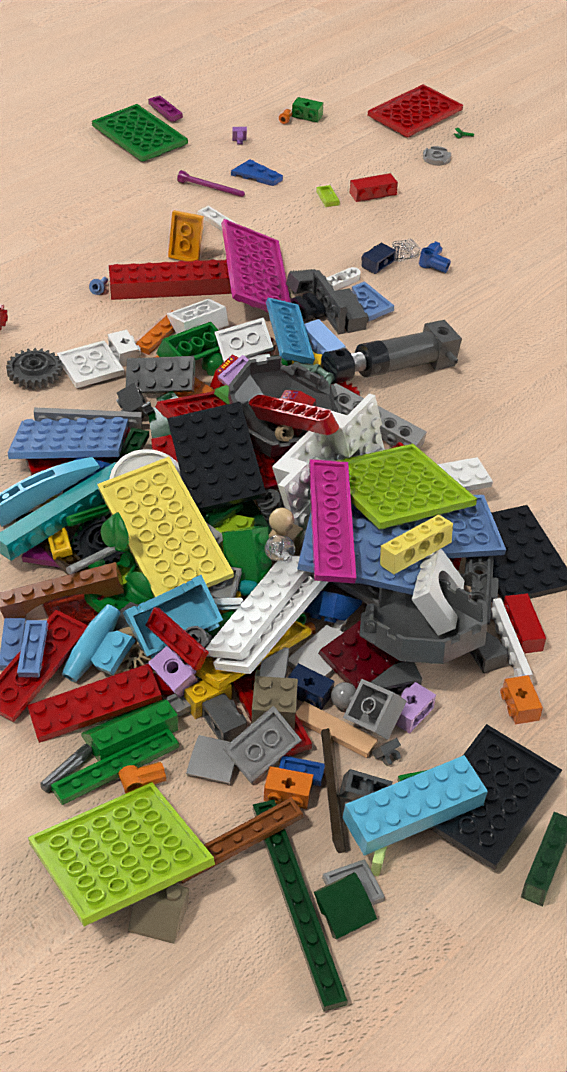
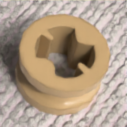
(289, 433)

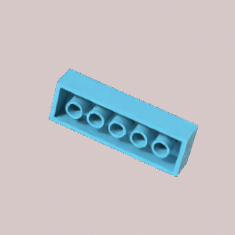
(414, 805)

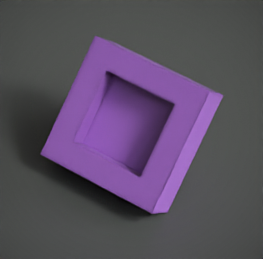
(239, 134)

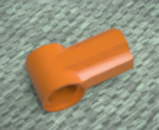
(134, 777)

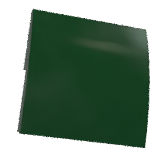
(345, 905)

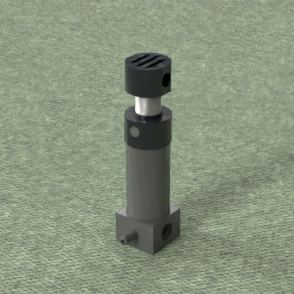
(435, 345)

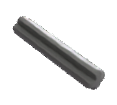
(67, 767)

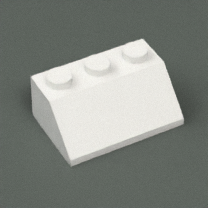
(199, 314)

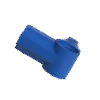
(431, 257)

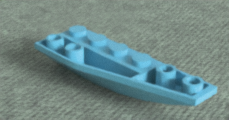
(41, 486)

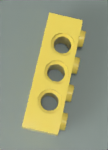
(416, 544)

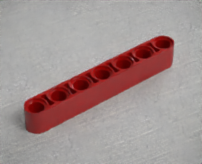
(294, 414)

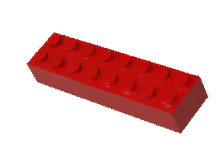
(169, 279)

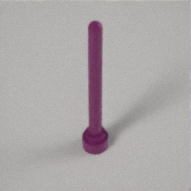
(184, 177)

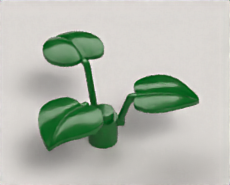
(115, 533)

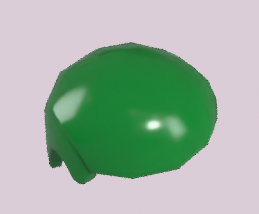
(212, 363)

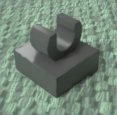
(386, 750)

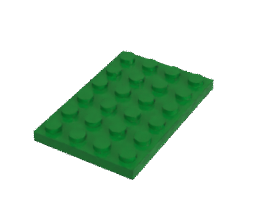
(139, 132)

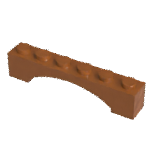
(100, 580)

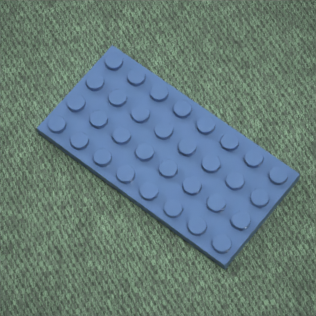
(472, 533)

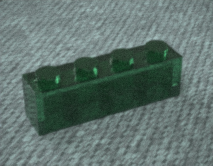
(546, 861)

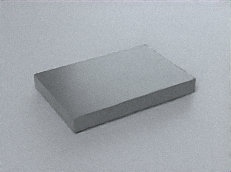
(262, 744)

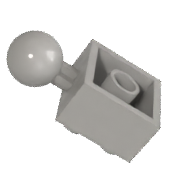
(369, 706)

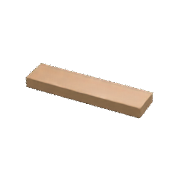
(341, 731)

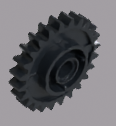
(90, 542)

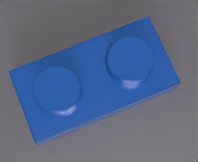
(304, 766)

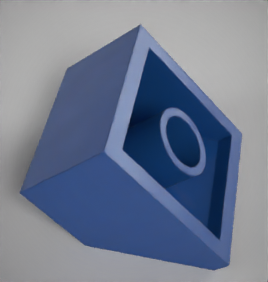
(332, 606)

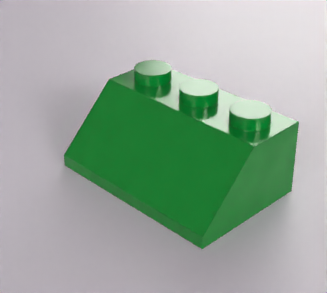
(246, 550)

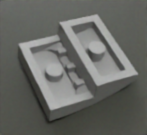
(210, 761)

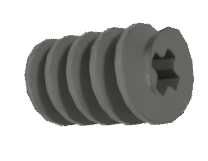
(269, 503)

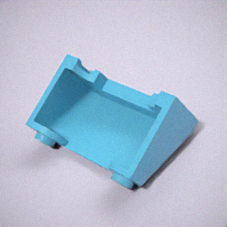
(186, 605)

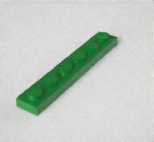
(109, 767)

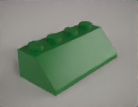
(193, 342)
(130, 728)

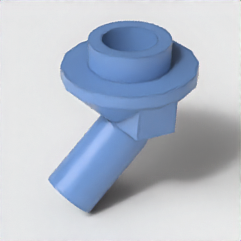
(97, 286)

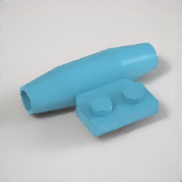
(99, 646)

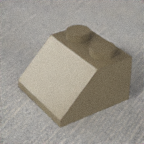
(160, 914)

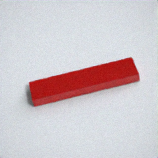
(177, 638)

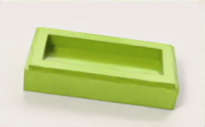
(327, 196)

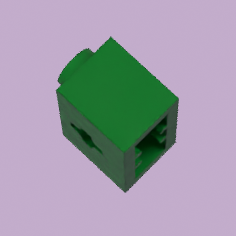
(307, 109)

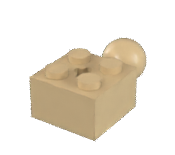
(283, 524)

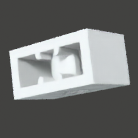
(123, 346)

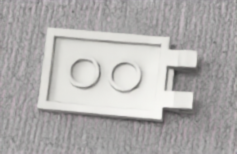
(308, 653)

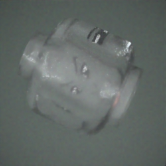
(279, 548)

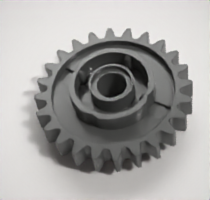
(34, 368)

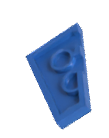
(261, 173)

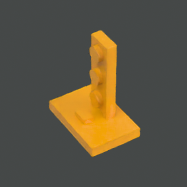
(185, 236)

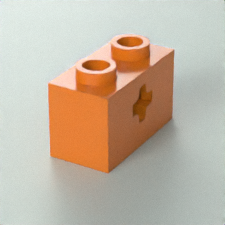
(521, 699)
(285, 783)

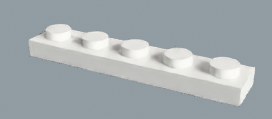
(509, 639)

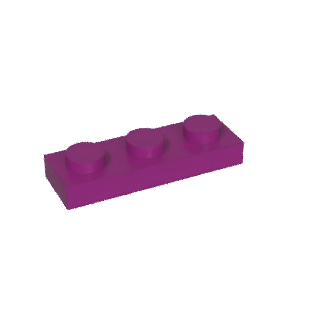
(165, 108)

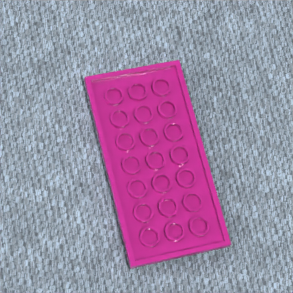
(254, 266)

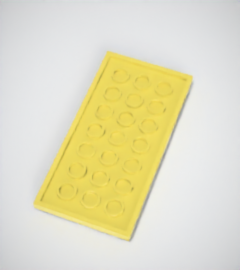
(165, 527)

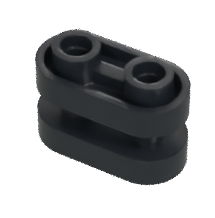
(309, 306)

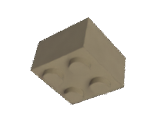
(277, 693)

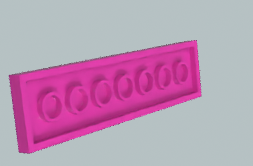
(331, 522)

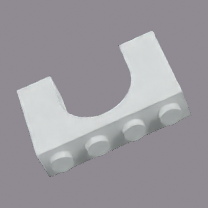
(428, 594)

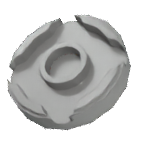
(436, 156)

